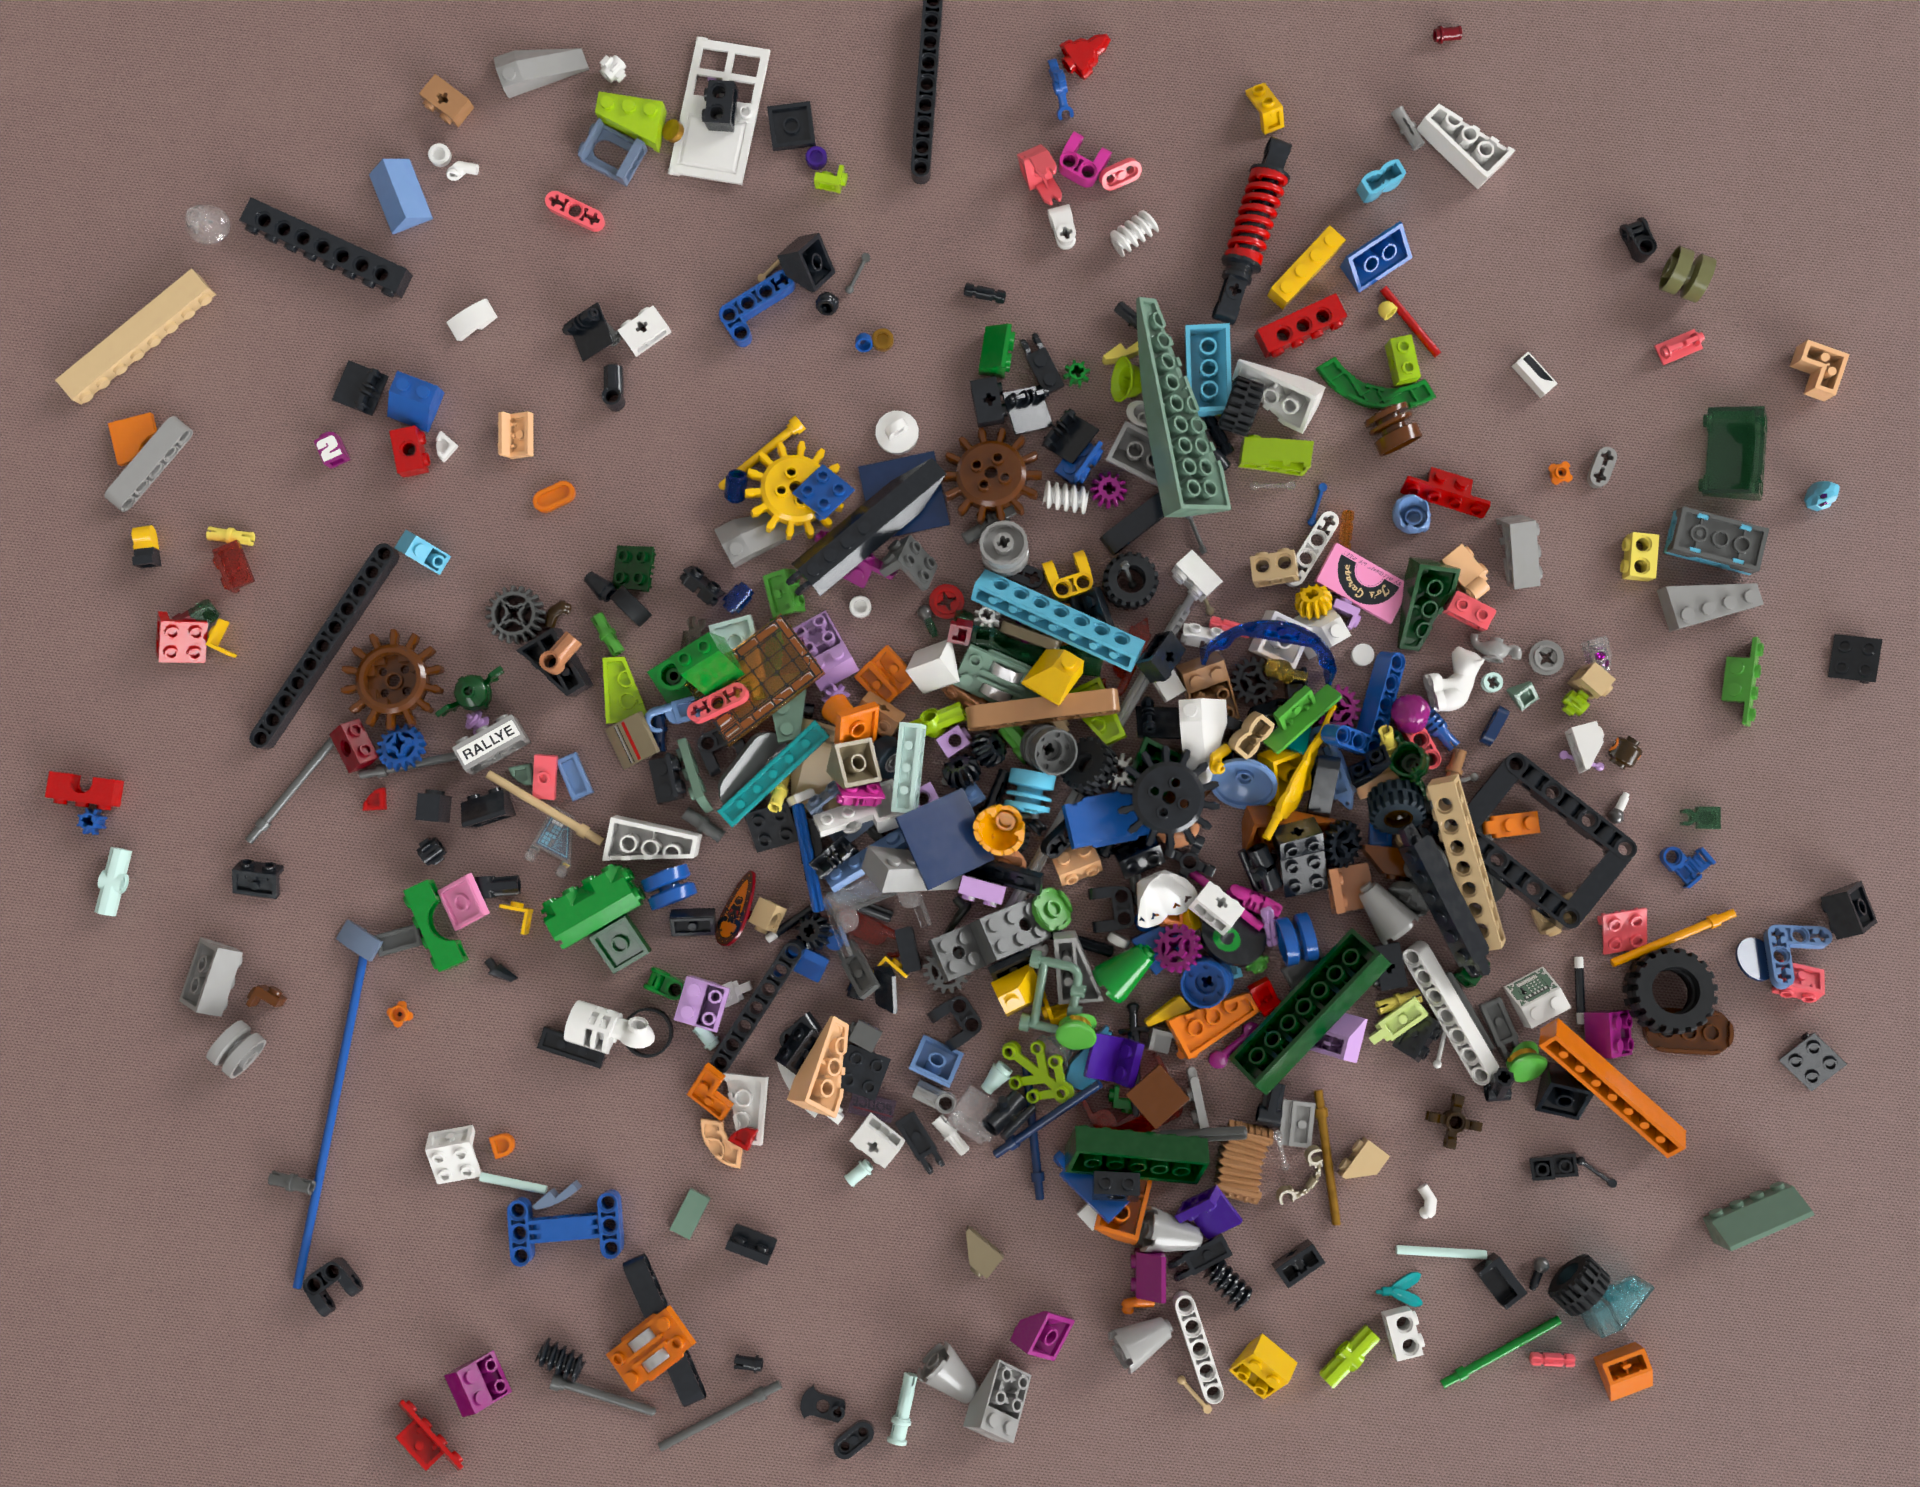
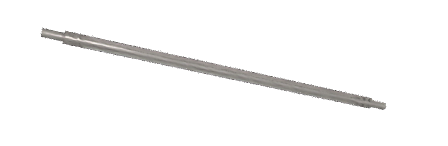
(1126, 710)

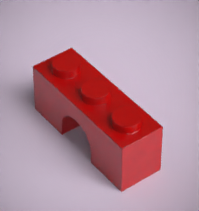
(66, 787)

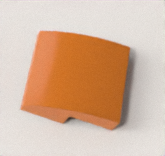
(885, 675)

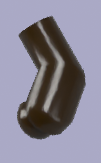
(555, 611)

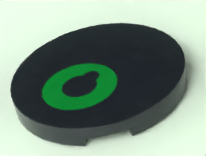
(1238, 947)

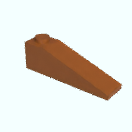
(1258, 817)

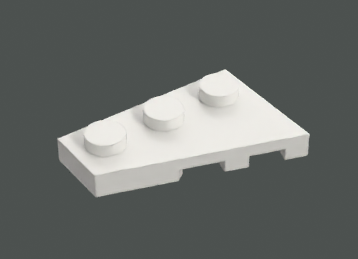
(749, 1101)

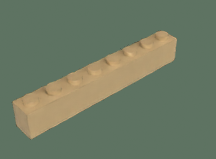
(136, 337)

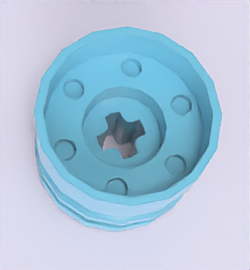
(1030, 790)

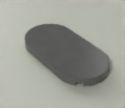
(748, 763)

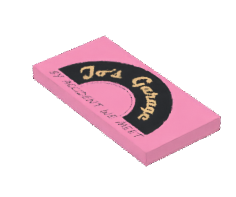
(1361, 583)

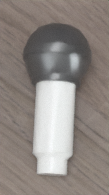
(1617, 815)

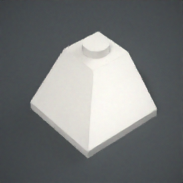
(1328, 628)

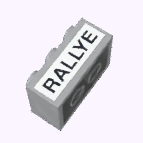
(490, 744)

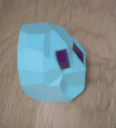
(1821, 495)

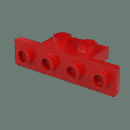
(1447, 491)
(422, 1442)

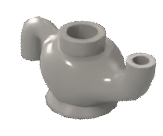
(1495, 649)

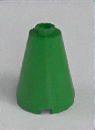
(1124, 971)

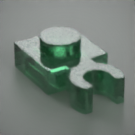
(1703, 817)

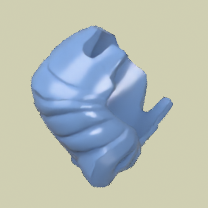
(1411, 514)

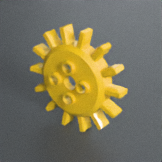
(784, 507)

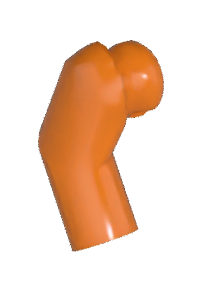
(1130, 1303)

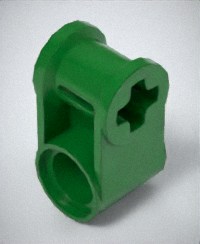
(662, 982)

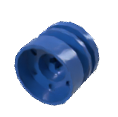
(1198, 990)

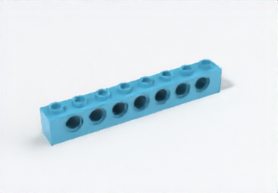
(1057, 620)

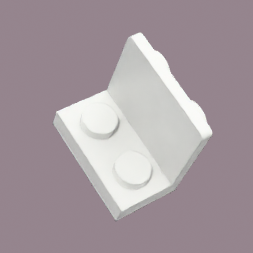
(452, 1154)

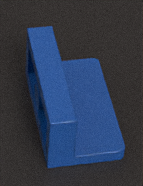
(811, 963)

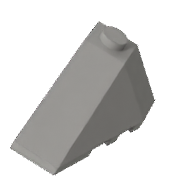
(532, 69)
(748, 537)

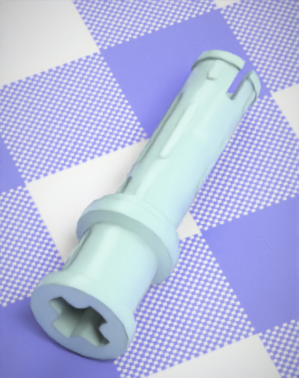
(901, 1418)

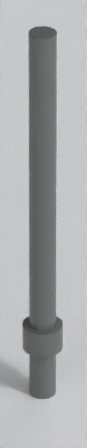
(382, 771)
(263, 823)
(758, 1395)

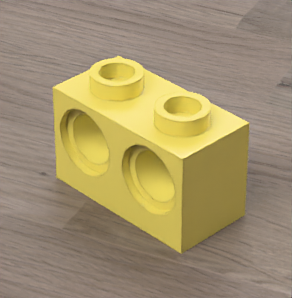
(1646, 558)

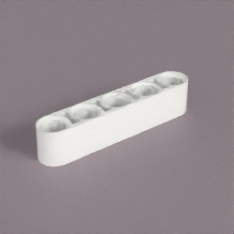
(1201, 1357)

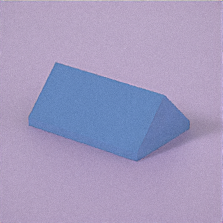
(400, 194)

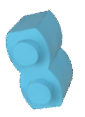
(1381, 181)

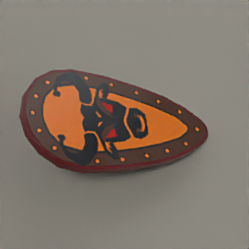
(736, 911)

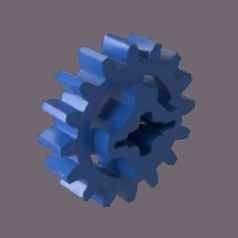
(400, 747)

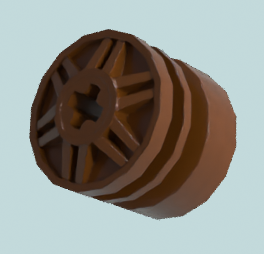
(1393, 428)

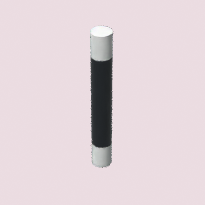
(789, 924)
(1579, 989)

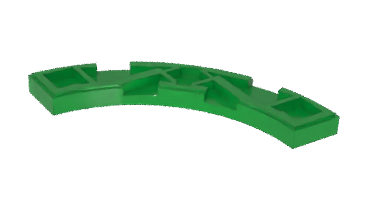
(1370, 395)

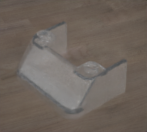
(843, 904)

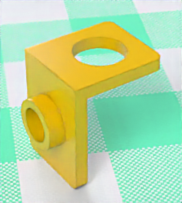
(215, 636)
(517, 906)
(897, 965)

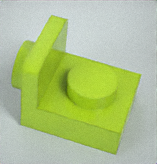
(829, 182)

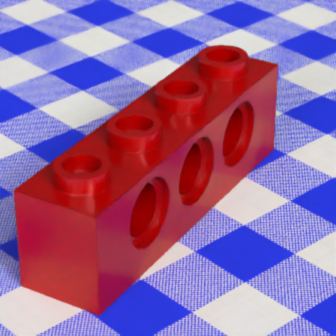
(1328, 307)

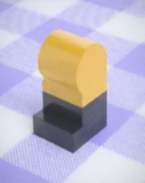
(145, 547)

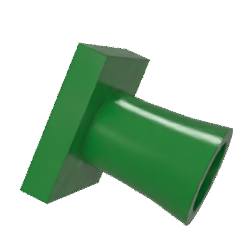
(669, 689)

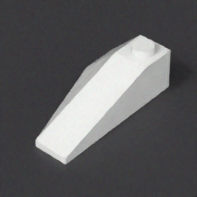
(1284, 394)

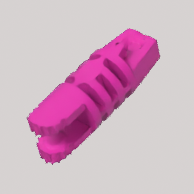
(1252, 900)

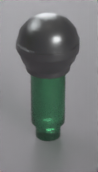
(925, 613)

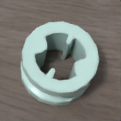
(1485, 684)

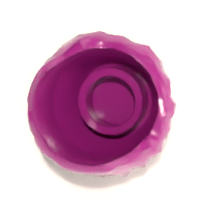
(1410, 713)

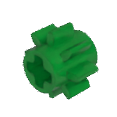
(1080, 370)

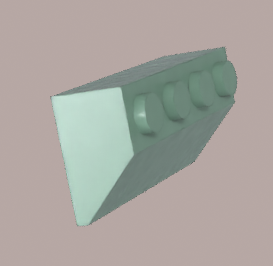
(1757, 1216)

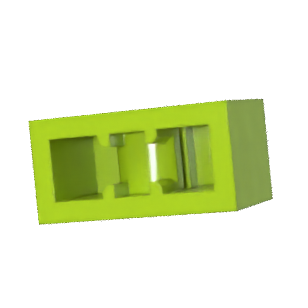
(1402, 360)

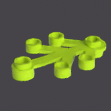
(1039, 1072)

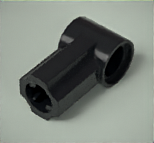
(613, 386)
(497, 886)
(1500, 1086)
(1269, 1110)

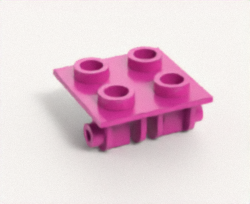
(865, 795)

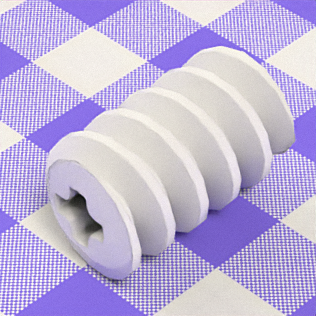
(1132, 231)
(1065, 497)

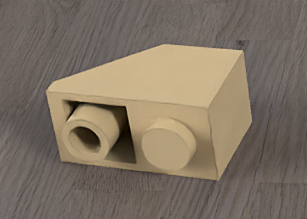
(1364, 1161)

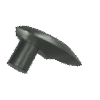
(960, 914)

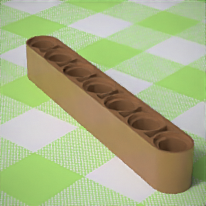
(1041, 710)

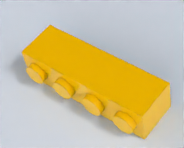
(1306, 267)

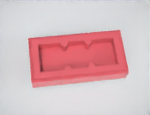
(545, 776)

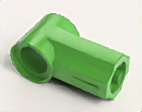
(1013, 738)

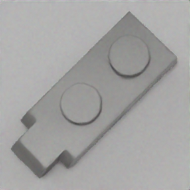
(1195, 1095)

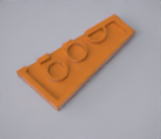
(1205, 1026)

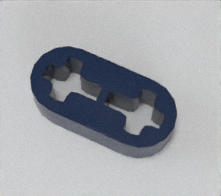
(1494, 725)

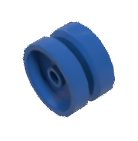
(668, 885)
(1297, 939)

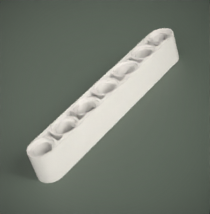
(1450, 1012)

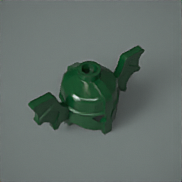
(480, 696)
(1406, 757)

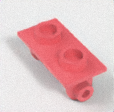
(1679, 346)

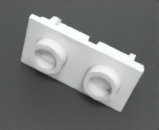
(1194, 634)

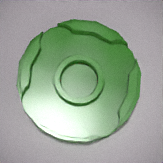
(1052, 909)

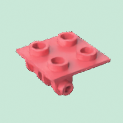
(1623, 930)

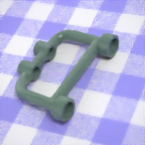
(1077, 991)

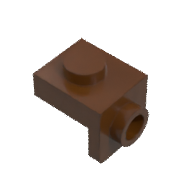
(269, 994)

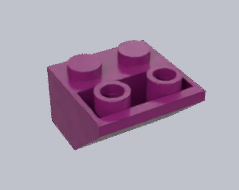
(1609, 1032)
(478, 1384)

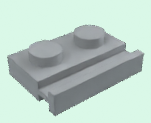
(1297, 1123)

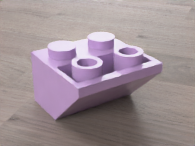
(702, 1003)
(1343, 1038)

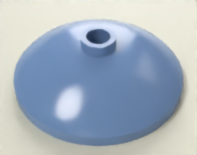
(1245, 783)

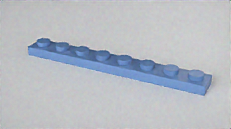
(851, 868)

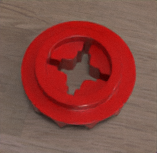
(937, 596)

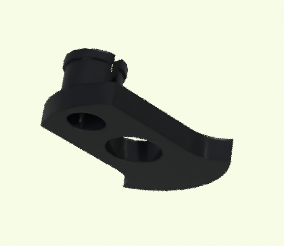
(809, 1405)

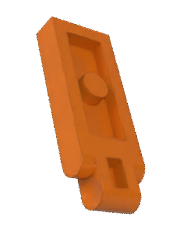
(1512, 824)

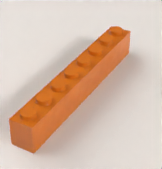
(1612, 1088)

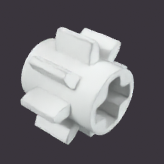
(612, 68)
(987, 612)

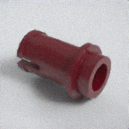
(1447, 34)

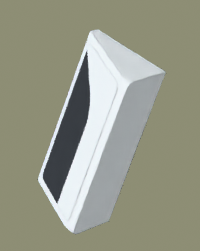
(1534, 375)

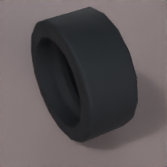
(630, 606)

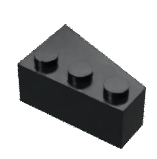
(573, 678)

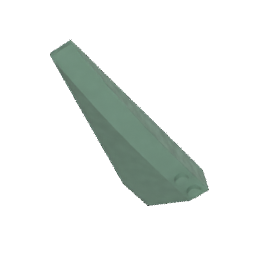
(1183, 458)

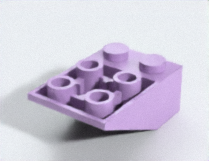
(827, 648)

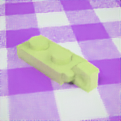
(1399, 1021)

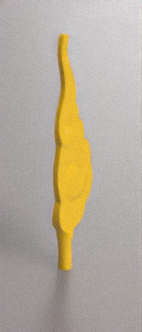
(1293, 794)

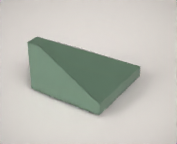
(1523, 694)

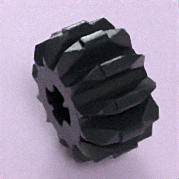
(988, 748)
(961, 771)
(806, 931)

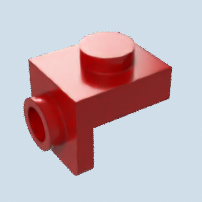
(1264, 996)

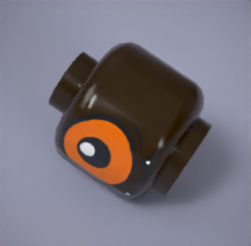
(1625, 752)

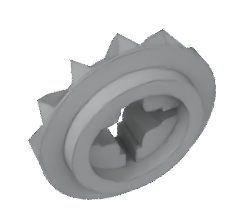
(1556, 657)

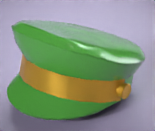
(1077, 1031)
(1526, 1062)

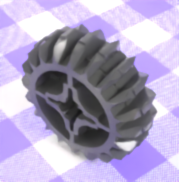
(522, 609)

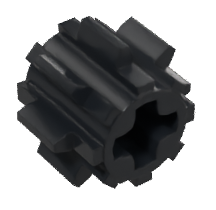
(431, 851)

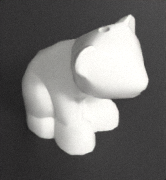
(1454, 691)

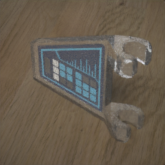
(556, 840)

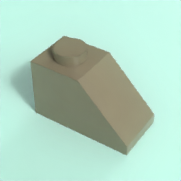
(982, 1254)

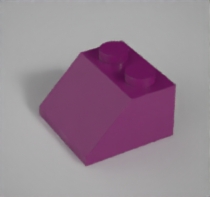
(1149, 1275)

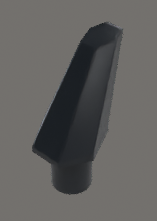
(499, 971)

